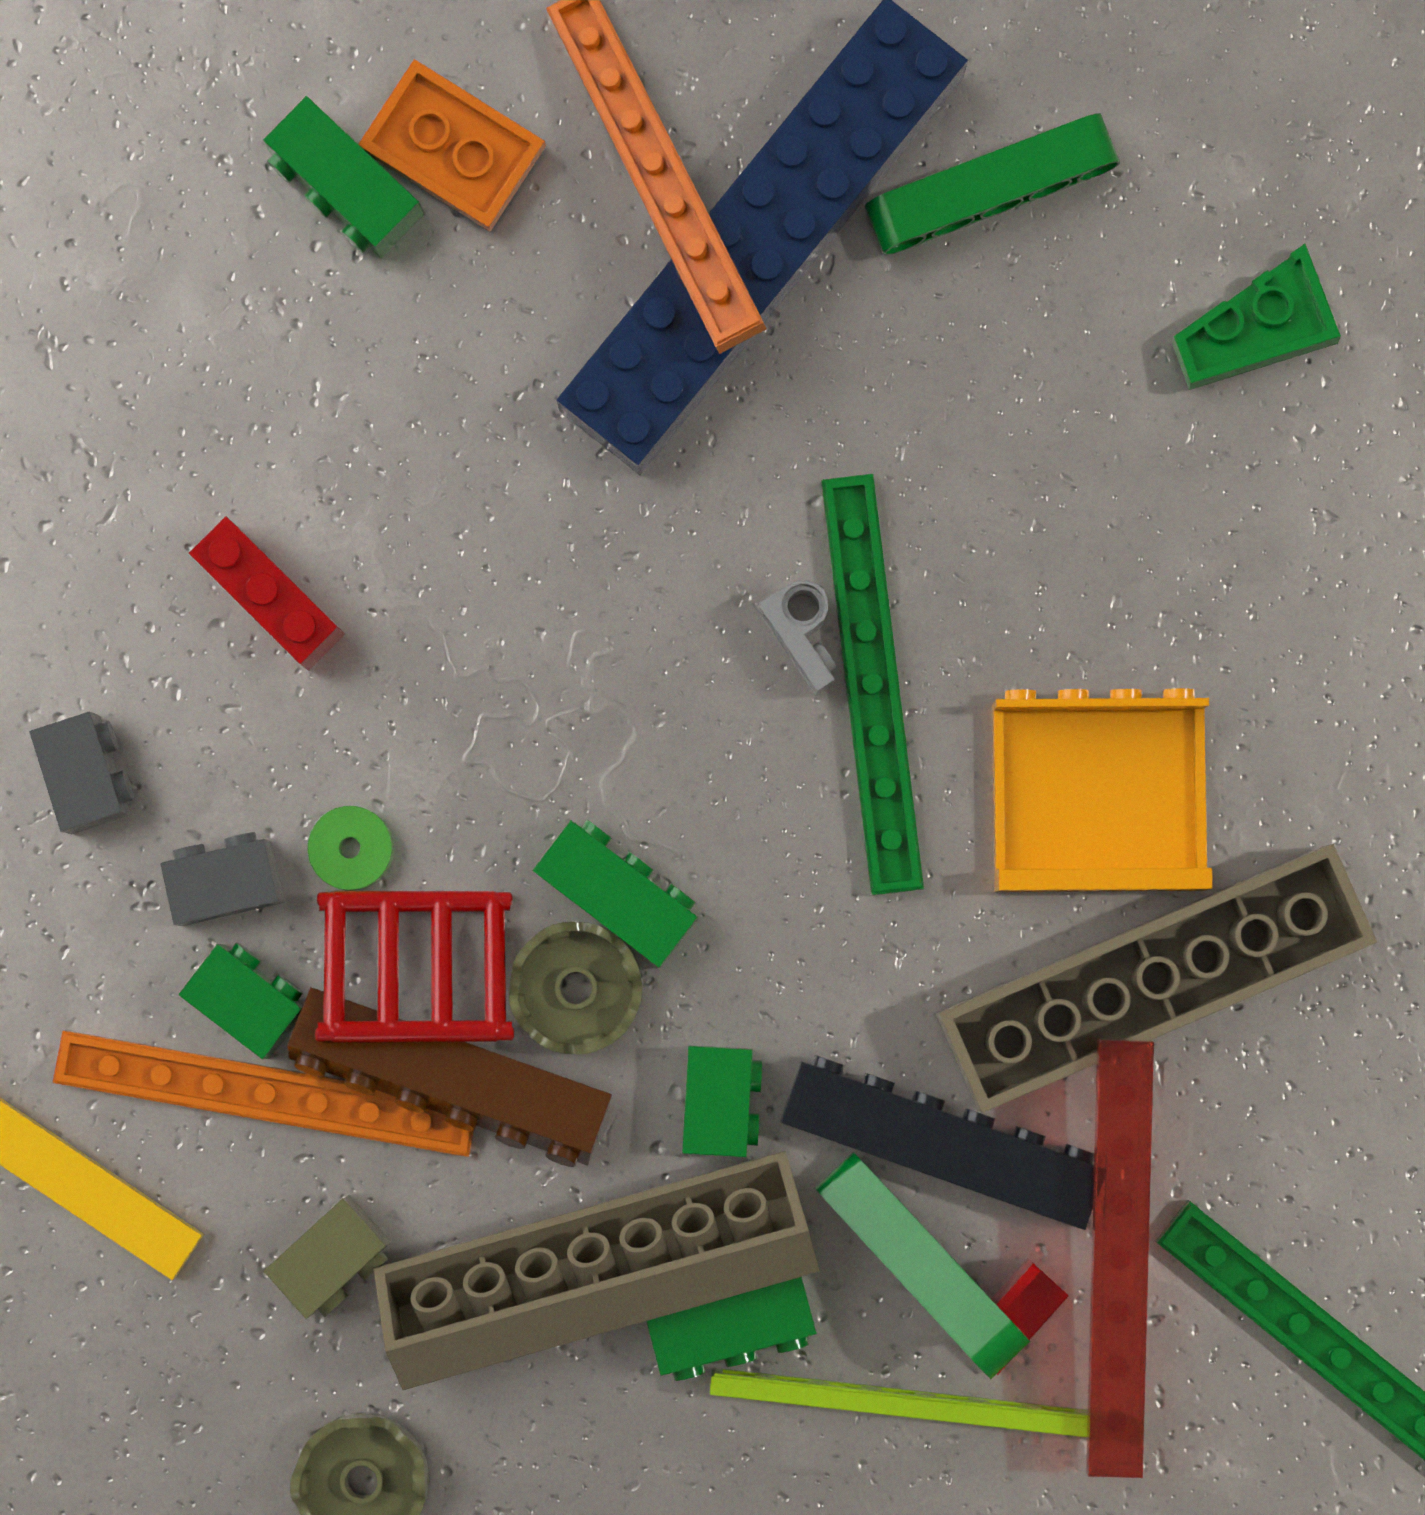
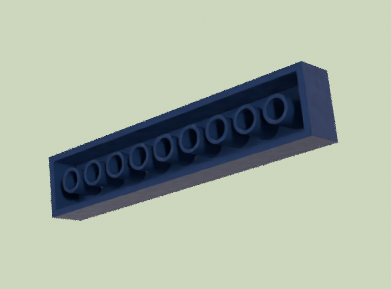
(773, 227)

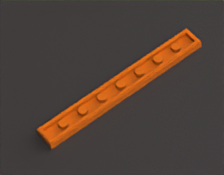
(657, 172)
(249, 1092)

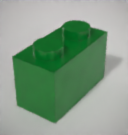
(244, 999)
(719, 1101)

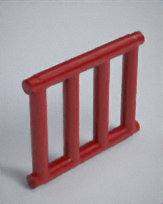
(442, 1026)

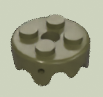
(538, 997)
(355, 1440)

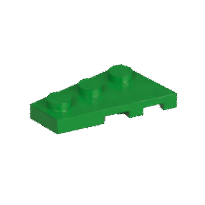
(1264, 324)

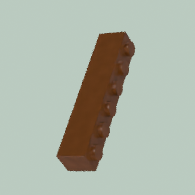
(460, 1082)

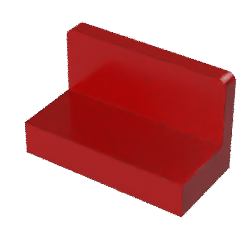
(1029, 1298)

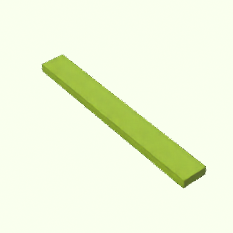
(899, 1402)

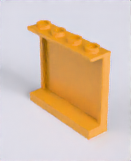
(1100, 792)

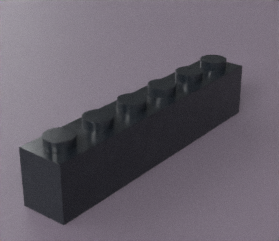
(940, 1143)

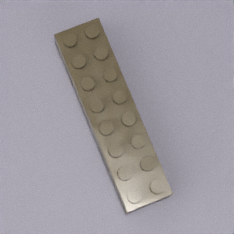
(1156, 977)
(593, 1270)

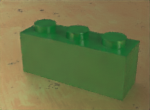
(341, 179)
(617, 891)
(732, 1329)

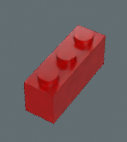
(267, 593)

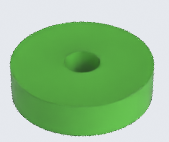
(327, 841)

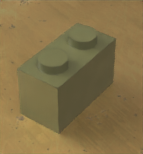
(328, 1258)

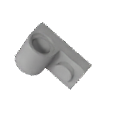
(811, 661)

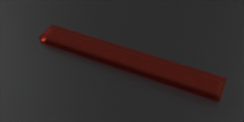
(1120, 1258)

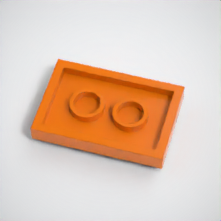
(452, 145)

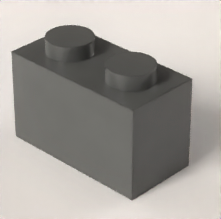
(82, 772)
(222, 880)

